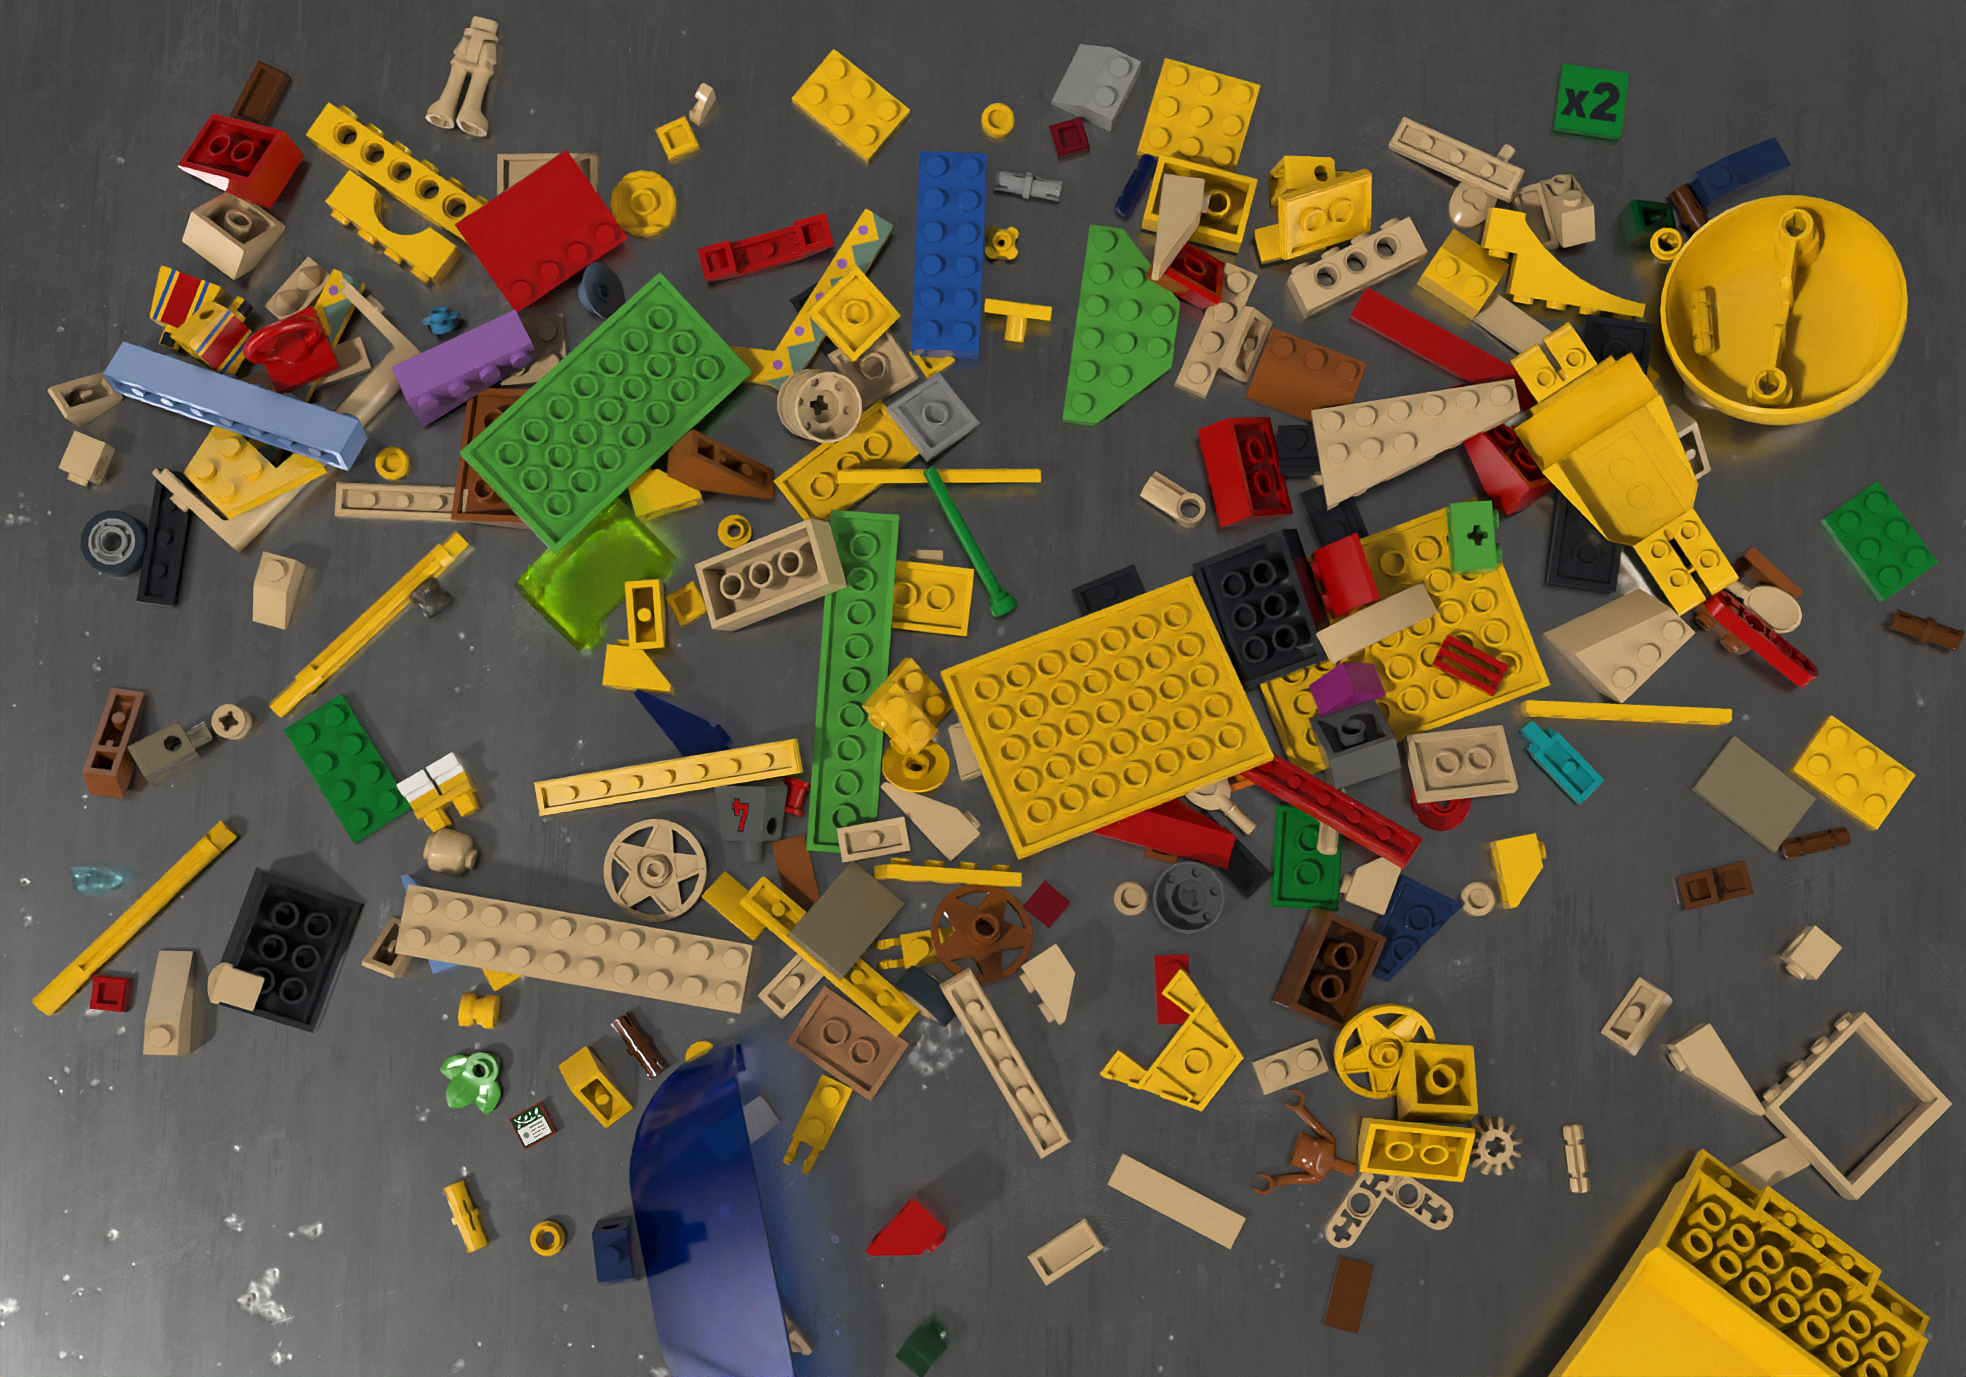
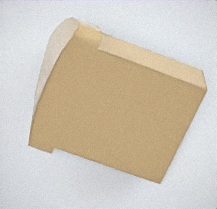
(234, 986)

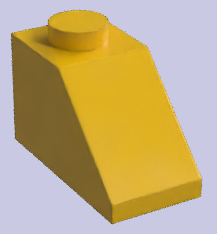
(658, 495)
(646, 614)
(633, 670)
(1517, 866)
(595, 1087)

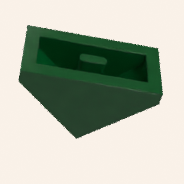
(1643, 218)

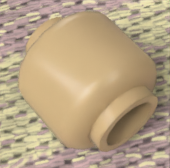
(449, 852)

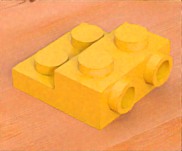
(907, 707)

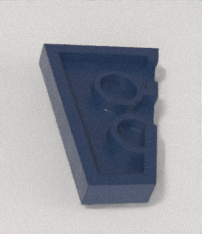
(1409, 922)

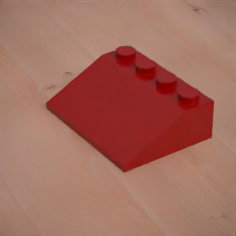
(541, 231)

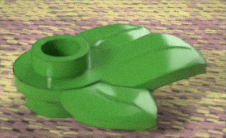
(468, 1084)

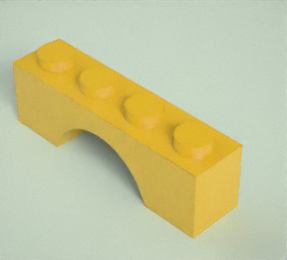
(427, 251)

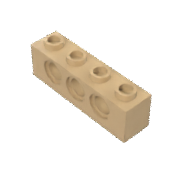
(1314, 297)

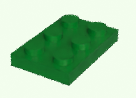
(1878, 541)

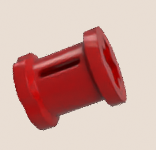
(795, 795)

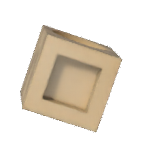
(86, 459)
(1810, 953)

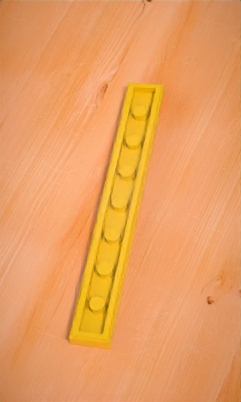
(668, 777)

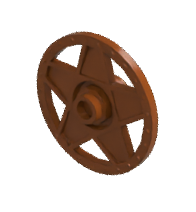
(982, 932)

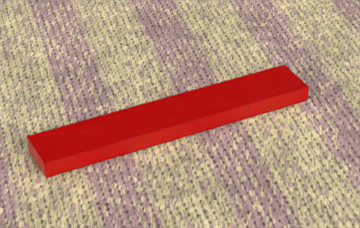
(1435, 344)
(1336, 810)

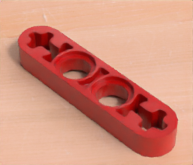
(1761, 638)

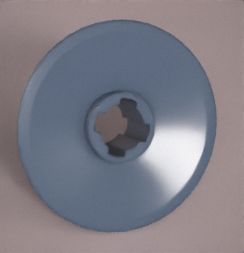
(601, 290)

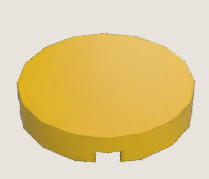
(643, 203)

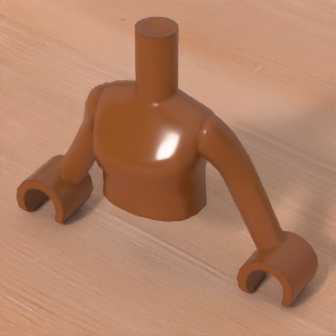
(1310, 1154)

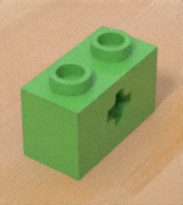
(1463, 554)

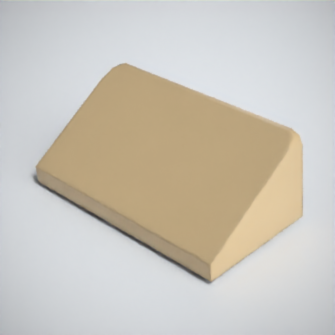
(1637, 1016)

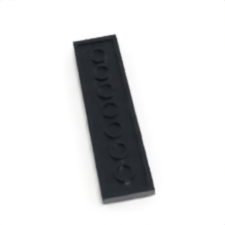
(1578, 550)

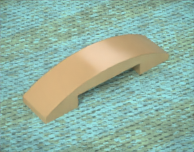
(1376, 622)

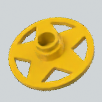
(1379, 1049)

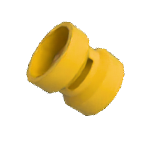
(482, 1011)

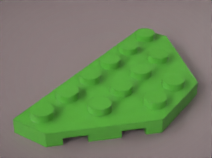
(1120, 331)

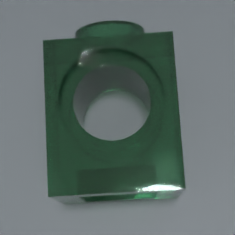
(923, 1347)

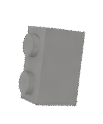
(1097, 84)

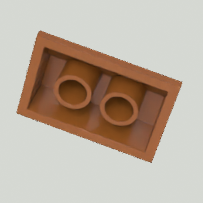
(1303, 376)

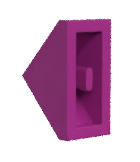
(1346, 687)

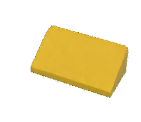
(725, 897)

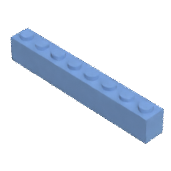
(236, 405)

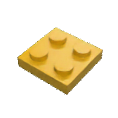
(853, 313)

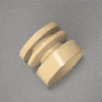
(837, 406)

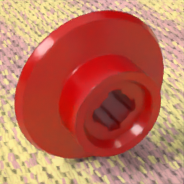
(1439, 818)

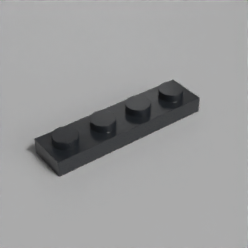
(163, 547)

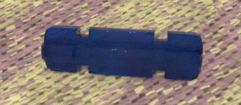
(1136, 185)

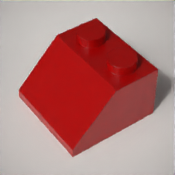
(1344, 577)

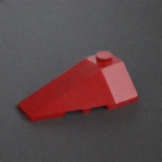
(1506, 468)
(1176, 831)

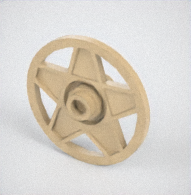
(655, 870)

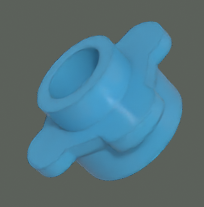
(442, 320)

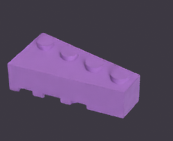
(463, 366)

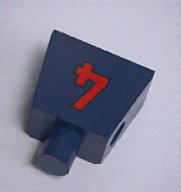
(615, 1251)

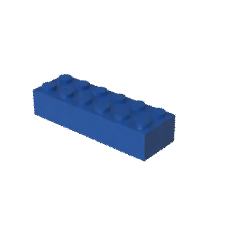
(949, 255)

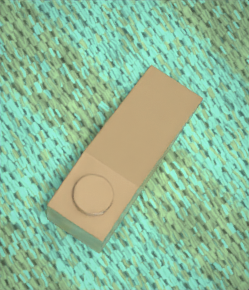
(1178, 218)
(939, 822)
(170, 1005)
(1708, 1061)

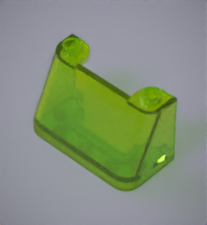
(591, 571)

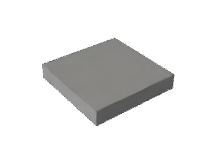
(932, 416)

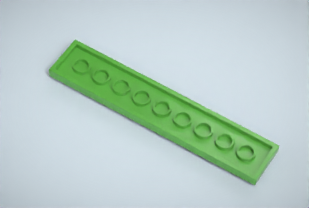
(850, 671)

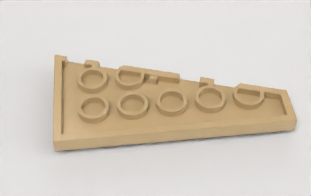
(1389, 436)

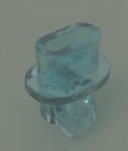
(94, 881)

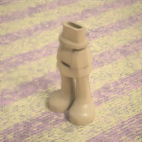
(474, 59)

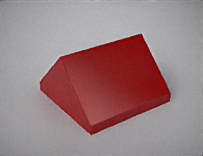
(1193, 277)

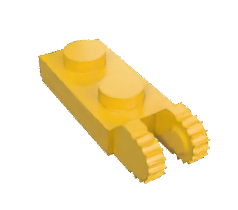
(916, 949)
(818, 1120)

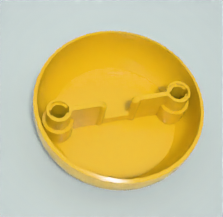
(1790, 314)

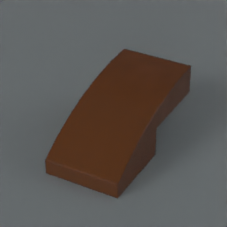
(1715, 885)

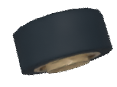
(925, 993)

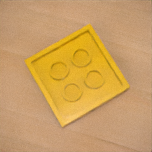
(1198, 116)

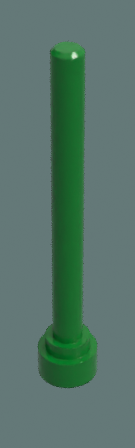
(999, 598)

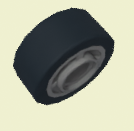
(98, 536)

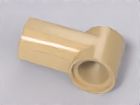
(1171, 498)

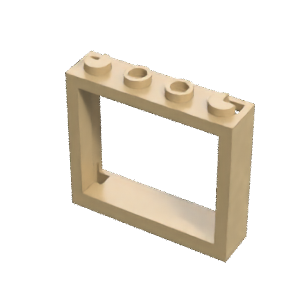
(1896, 1143)

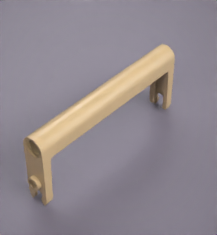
(362, 402)

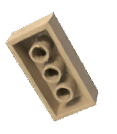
(770, 575)

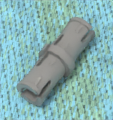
(1028, 185)

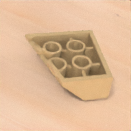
(1621, 643)

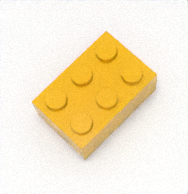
(1227, 208)

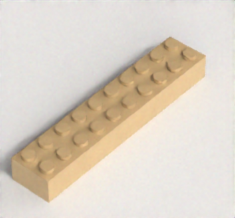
(573, 948)

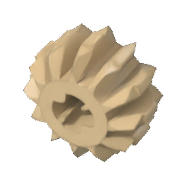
(1498, 1157)

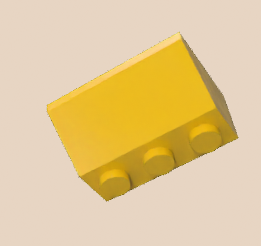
(1414, 1149)

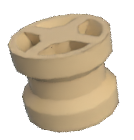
(238, 725)

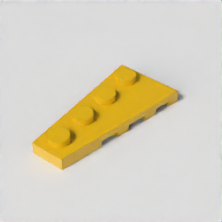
(935, 871)

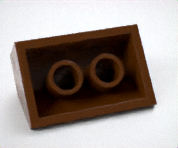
(1329, 969)

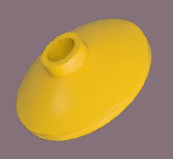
(916, 772)

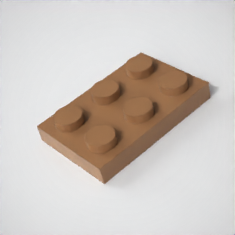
(847, 1043)

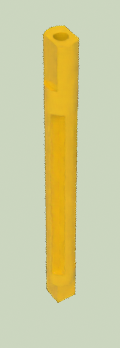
(367, 624)
(134, 918)

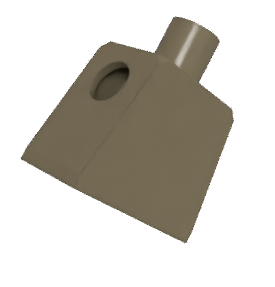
(155, 752)

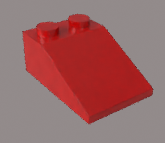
(243, 158)

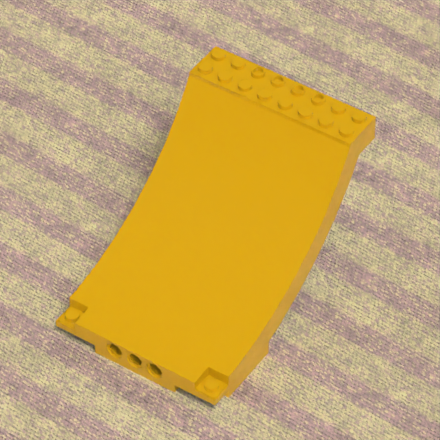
(1745, 1290)

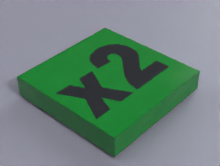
(1591, 101)

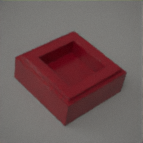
(1069, 138)
(1046, 904)

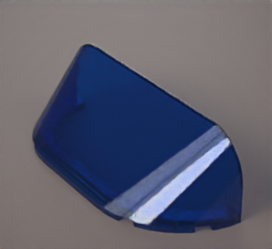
(707, 1226)

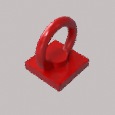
(293, 350)

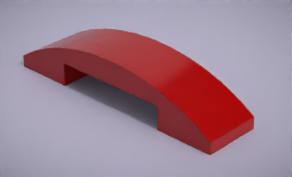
(766, 250)

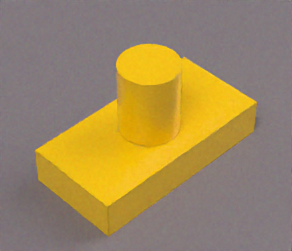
(1017, 315)

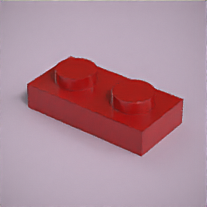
(1164, 970)

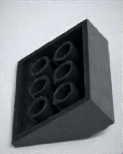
(1265, 607)
(293, 941)

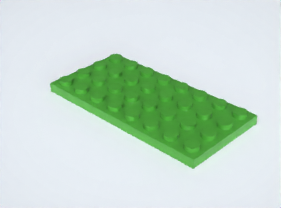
(606, 413)

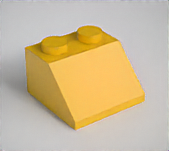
(1462, 274)
(1437, 1083)

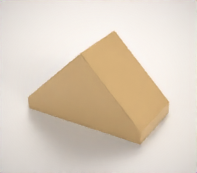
(84, 398)
(382, 953)

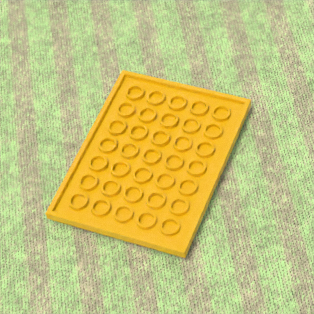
(1419, 696)
(1105, 717)

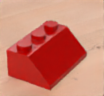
(1244, 471)
(910, 1230)

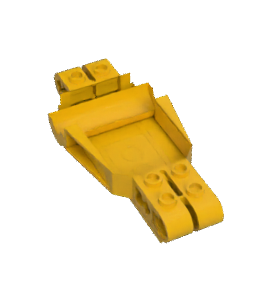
(1619, 461)

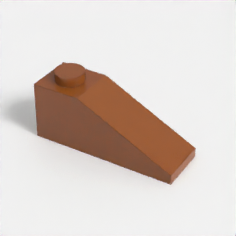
(717, 468)
(109, 759)

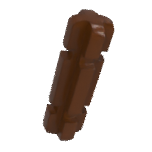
(1815, 842)

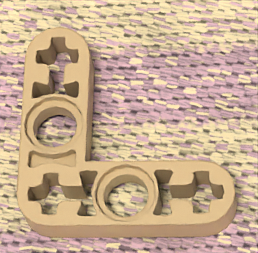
(1389, 1190)

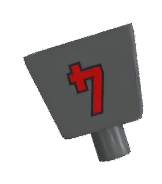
(751, 816)

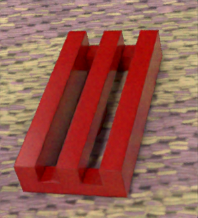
(1475, 653)

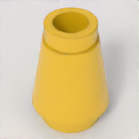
(1666, 238)

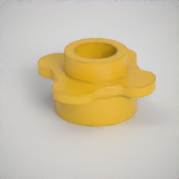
(1008, 250)

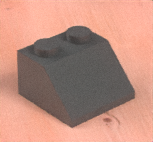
(1355, 744)

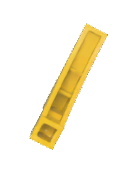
(1540, 275)

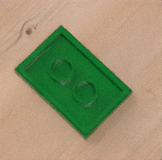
(1299, 871)

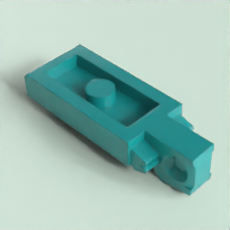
(1561, 762)

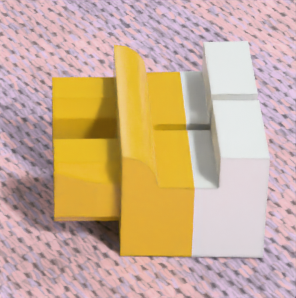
(427, 798)

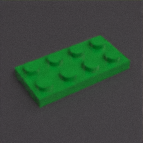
(348, 769)

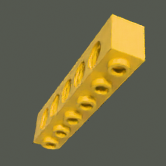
(328, 135)

